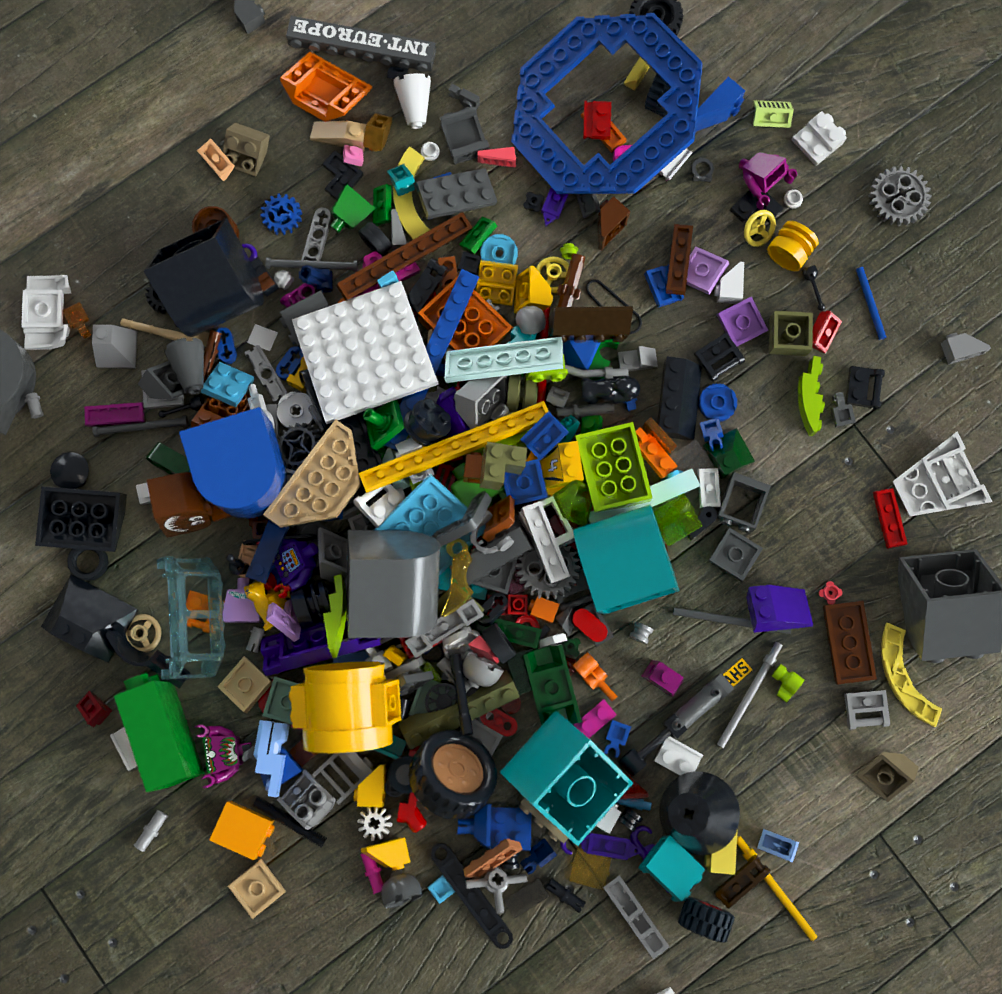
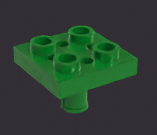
(380, 423)

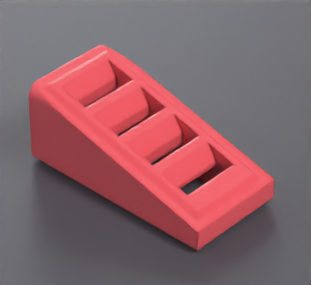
(498, 156)

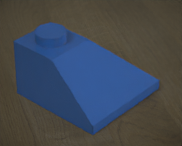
(579, 354)

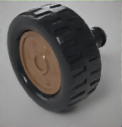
(452, 775)

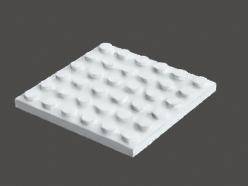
(364, 352)

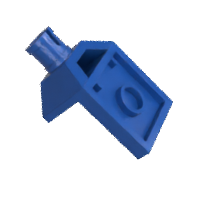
(497, 824)

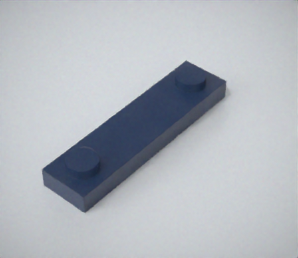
(266, 552)

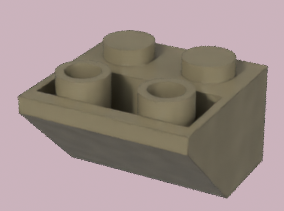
(245, 148)

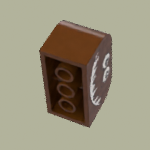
(178, 504)

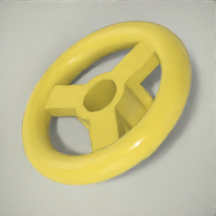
(757, 226)
(553, 268)

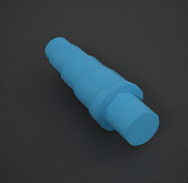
(635, 803)

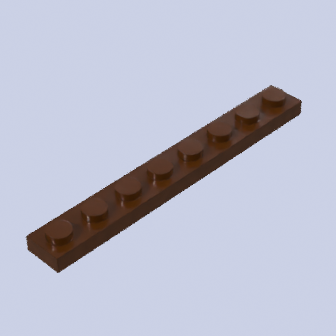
(404, 256)

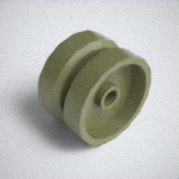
(521, 394)

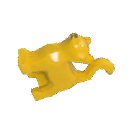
(256, 593)

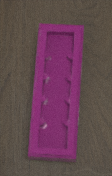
(114, 414)

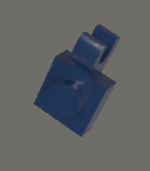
(540, 855)

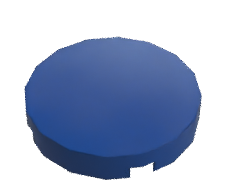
(717, 402)

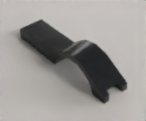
(154, 660)

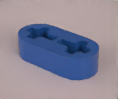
(229, 344)
(287, 360)

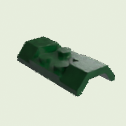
(551, 683)

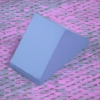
(778, 845)

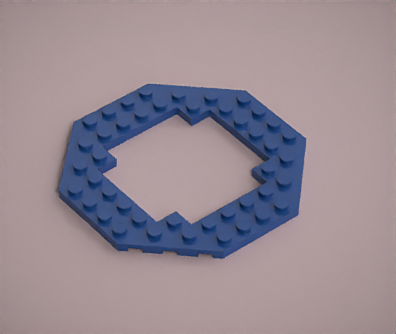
(649, 154)

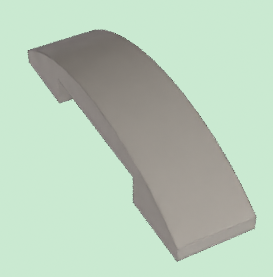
(445, 626)

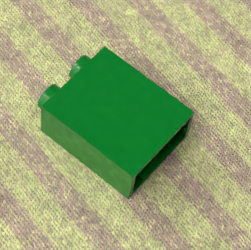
(158, 732)

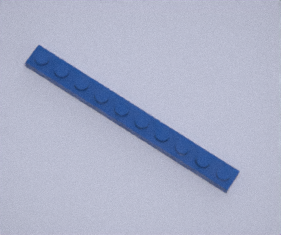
(440, 340)

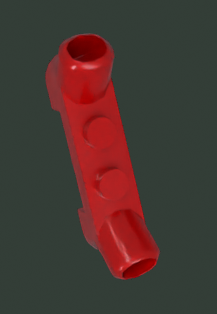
(409, 812)

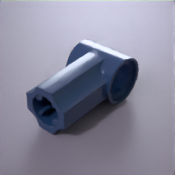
(320, 278)

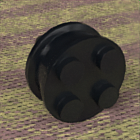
(427, 422)

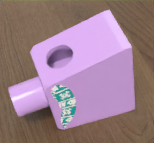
(238, 607)

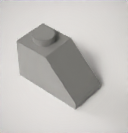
(962, 347)

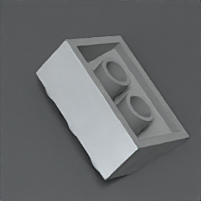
(479, 398)

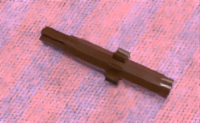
(569, 290)

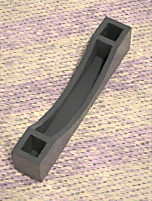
(249, 15)

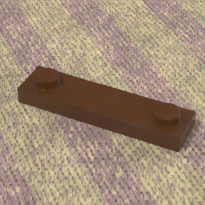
(679, 259)

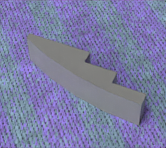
(636, 917)

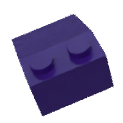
(778, 608)

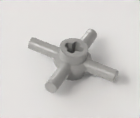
(496, 889)

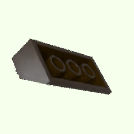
(590, 323)

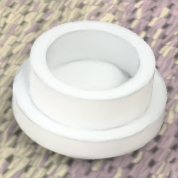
(430, 151)
(793, 199)

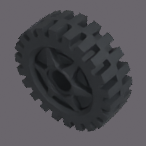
(667, 11)

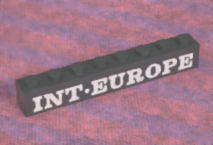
(361, 44)

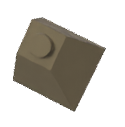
(889, 774)

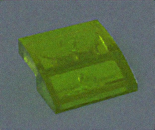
(677, 519)

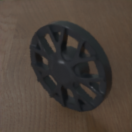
(443, 700)

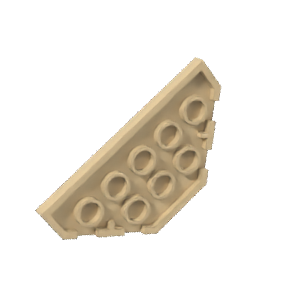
(321, 482)

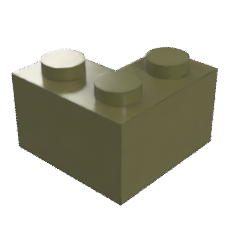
(500, 459)

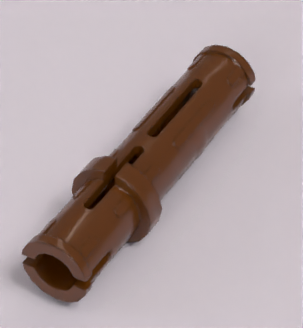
(210, 352)

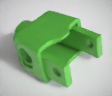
(467, 491)

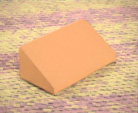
(216, 159)

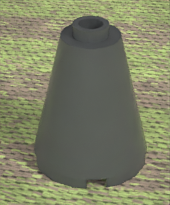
(187, 363)

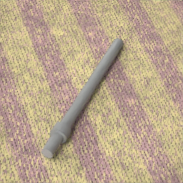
(769, 661)

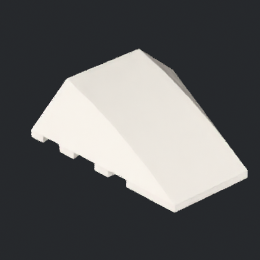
(941, 481)

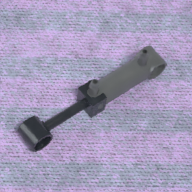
(678, 722)

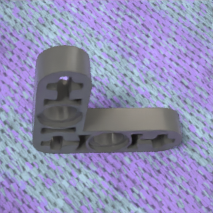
(466, 524)

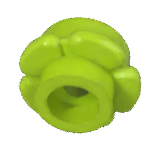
(567, 250)

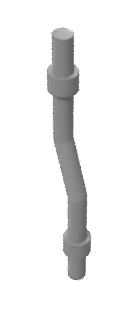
(607, 372)

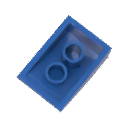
(720, 104)

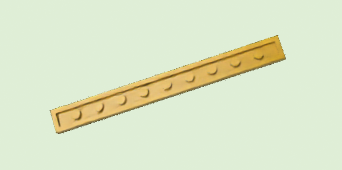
(452, 447)

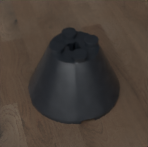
(714, 817)

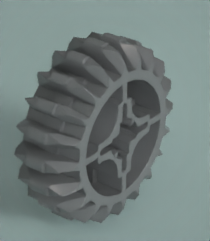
(298, 437)

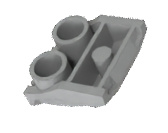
(307, 801)

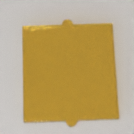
(590, 869)

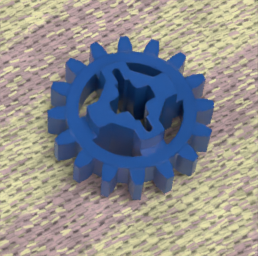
(278, 206)

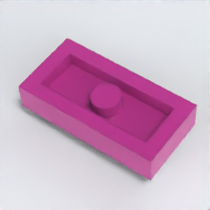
(595, 719)

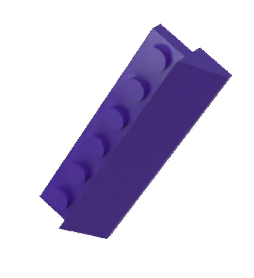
(312, 647)

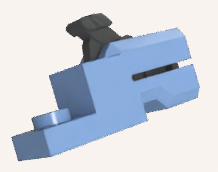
(267, 753)

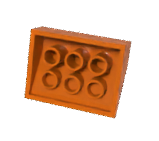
(479, 323)

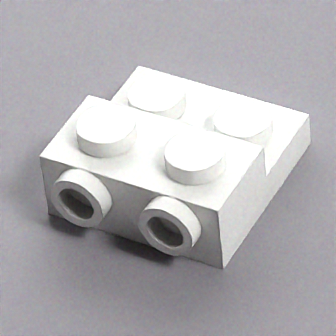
(819, 138)

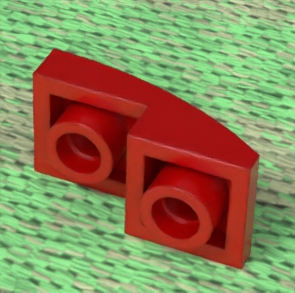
(516, 604)

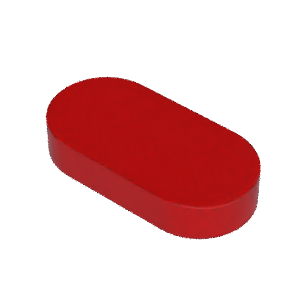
(589, 625)

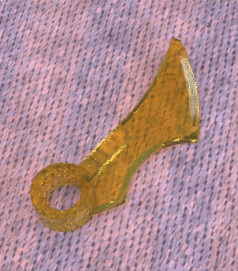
(459, 588)

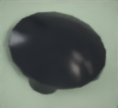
(69, 470)

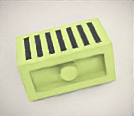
(772, 114)

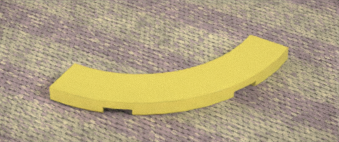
(404, 204)
(899, 680)

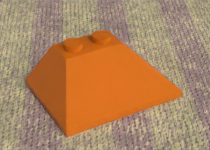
(323, 87)

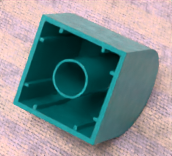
(625, 560)
(566, 777)

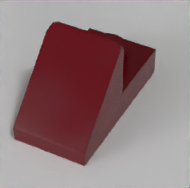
(93, 709)

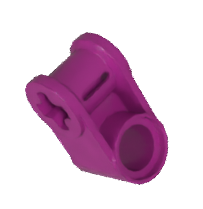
(297, 295)

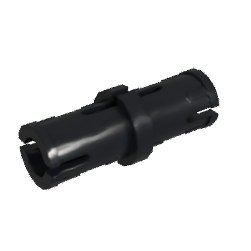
(565, 895)

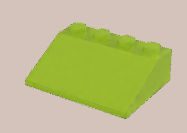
(614, 467)

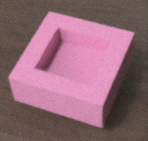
(353, 155)

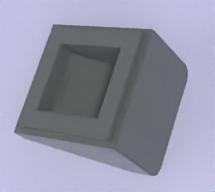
(565, 620)

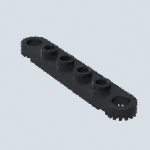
(472, 897)

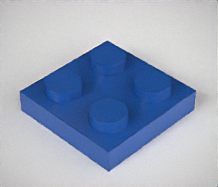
(528, 485)

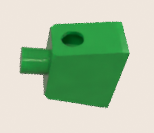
(349, 209)

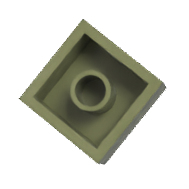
(790, 333)

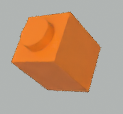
(543, 609)

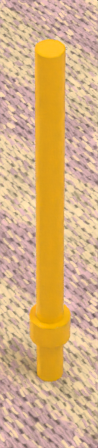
(748, 853)

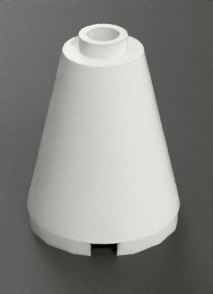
(414, 98)

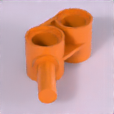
(593, 675)

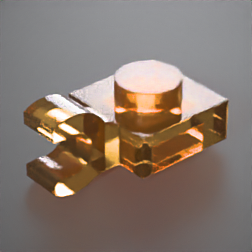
(77, 318)

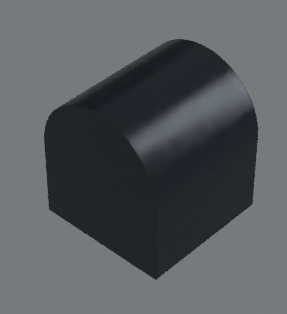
(205, 279)

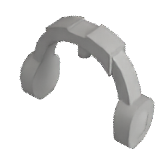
(502, 545)

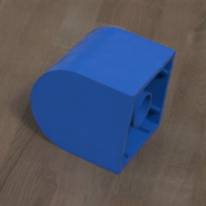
(236, 462)

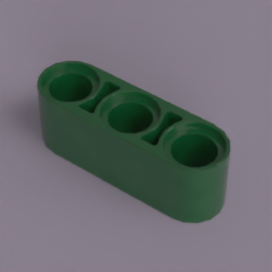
(168, 459)

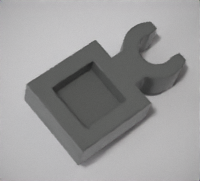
(466, 97)

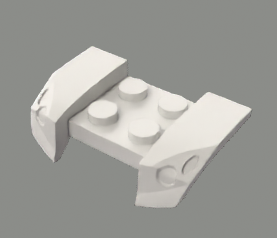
(43, 312)

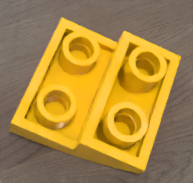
(497, 282)

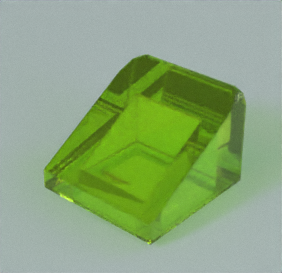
(428, 667)

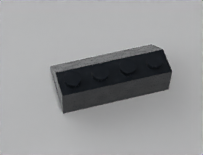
(679, 398)

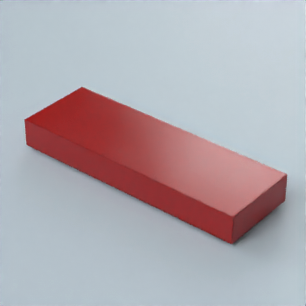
(890, 518)

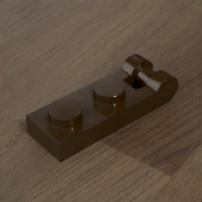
(742, 882)

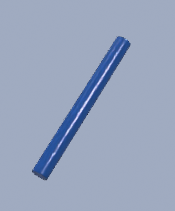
(871, 303)

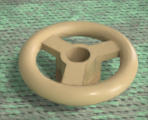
(134, 632)

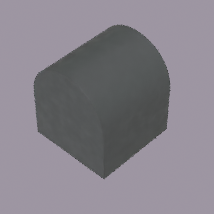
(391, 583)

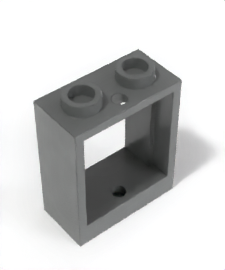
(748, 484)

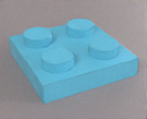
(227, 384)

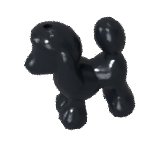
(615, 389)

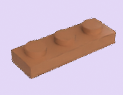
(492, 858)

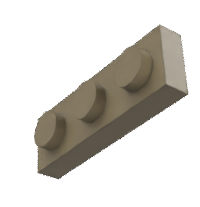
(541, 820)

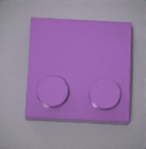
(742, 322)

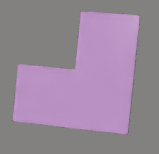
(284, 620)

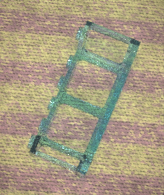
(180, 614)

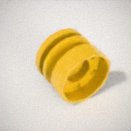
(792, 246)

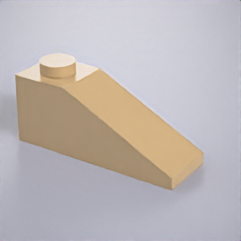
(339, 133)

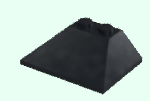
(85, 615)

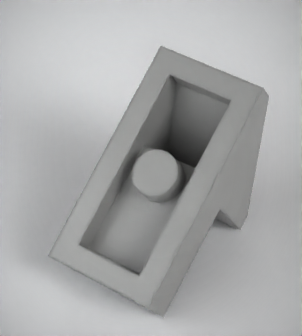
(638, 359)

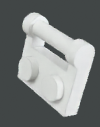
(381, 508)

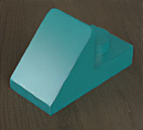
(401, 179)

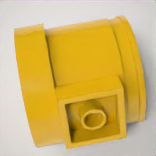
(345, 707)

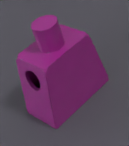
(663, 677)

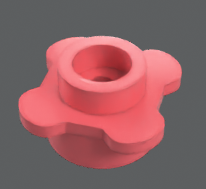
(836, 592)

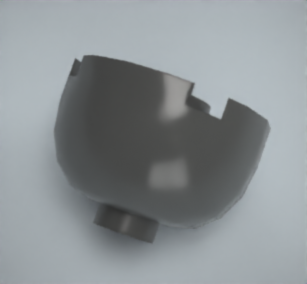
(400, 889)

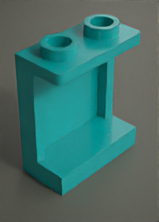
(672, 868)

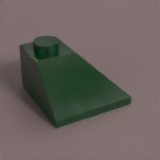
(732, 456)

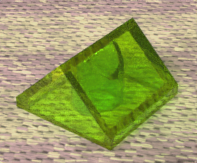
(574, 502)

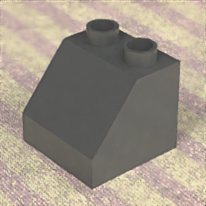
(951, 605)

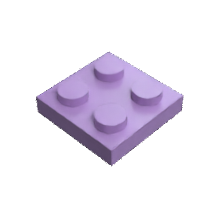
(705, 270)

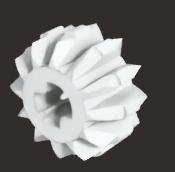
(372, 829)

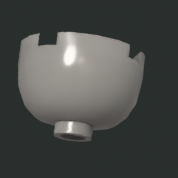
(480, 670)

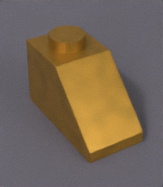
(377, 132)

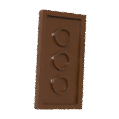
(849, 642)

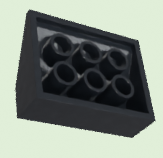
(80, 519)

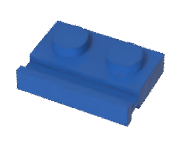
(657, 282)
(544, 435)

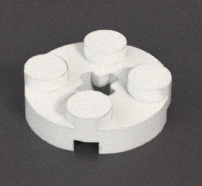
(285, 409)
(458, 642)

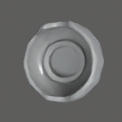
(530, 319)

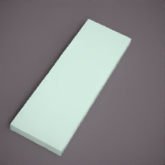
(504, 359)

